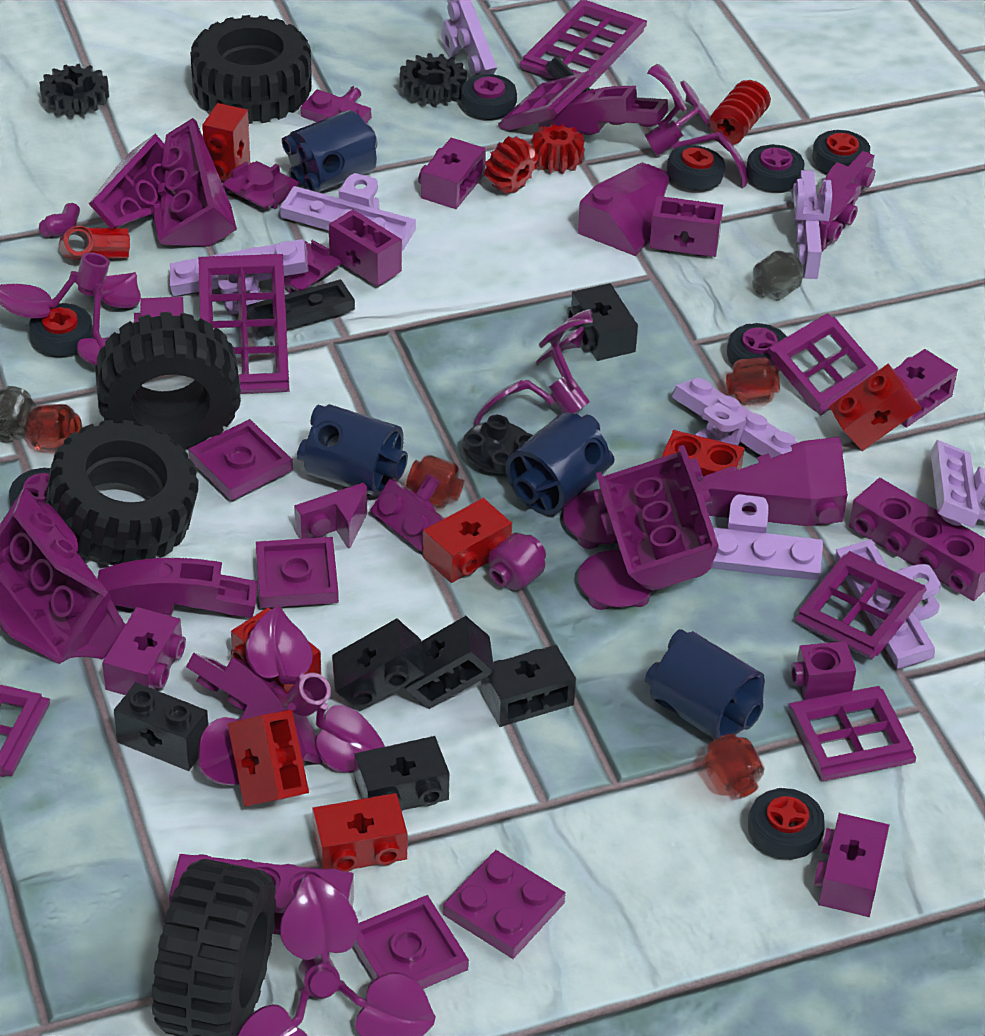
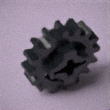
(432, 78)
(74, 89)

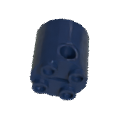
(331, 151)
(353, 449)
(558, 463)
(706, 686)

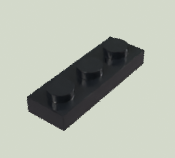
(305, 306)

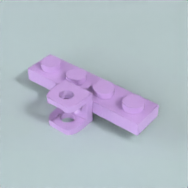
(465, 31)
(321, 209)
(808, 211)
(185, 274)
(730, 420)
(956, 487)
(752, 550)
(910, 642)

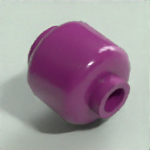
(517, 561)

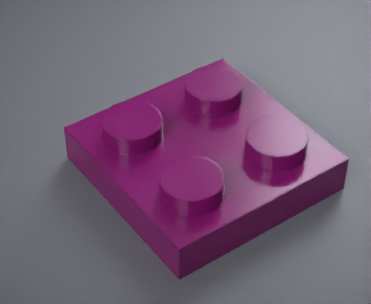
(240, 459)
(297, 572)
(504, 904)
(411, 942)

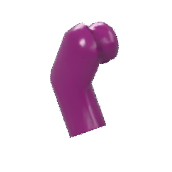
(59, 223)

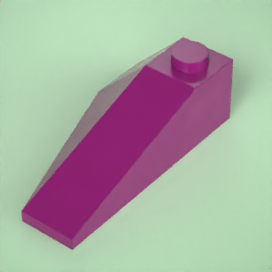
(132, 185)
(192, 195)
(622, 208)
(799, 485)

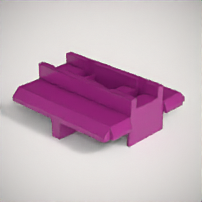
(260, 184)
(318, 266)

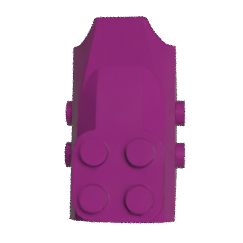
(660, 519)
(48, 589)

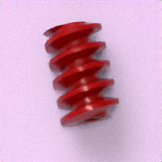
(740, 110)

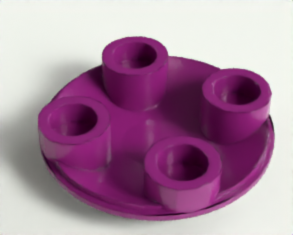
(585, 521)
(608, 583)

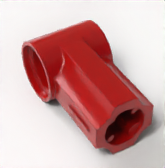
(103, 241)

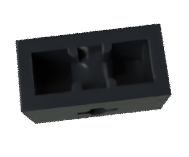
(613, 326)
(452, 662)
(378, 665)
(529, 685)
(160, 725)
(408, 768)

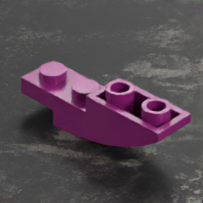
(609, 104)
(846, 187)
(188, 582)
(252, 695)

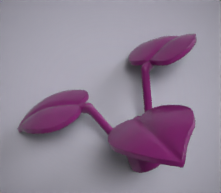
(668, 133)
(93, 281)
(565, 391)
(282, 650)
(324, 922)

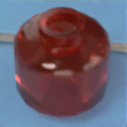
(753, 381)
(51, 425)
(443, 470)
(733, 766)

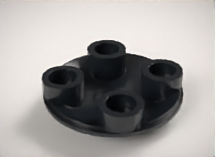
(492, 443)

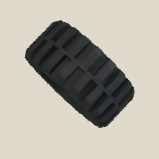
(252, 67)
(162, 348)
(129, 457)
(213, 949)

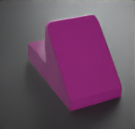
(337, 511)

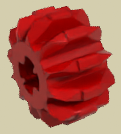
(558, 148)
(511, 164)

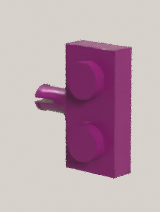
(324, 105)
(408, 510)

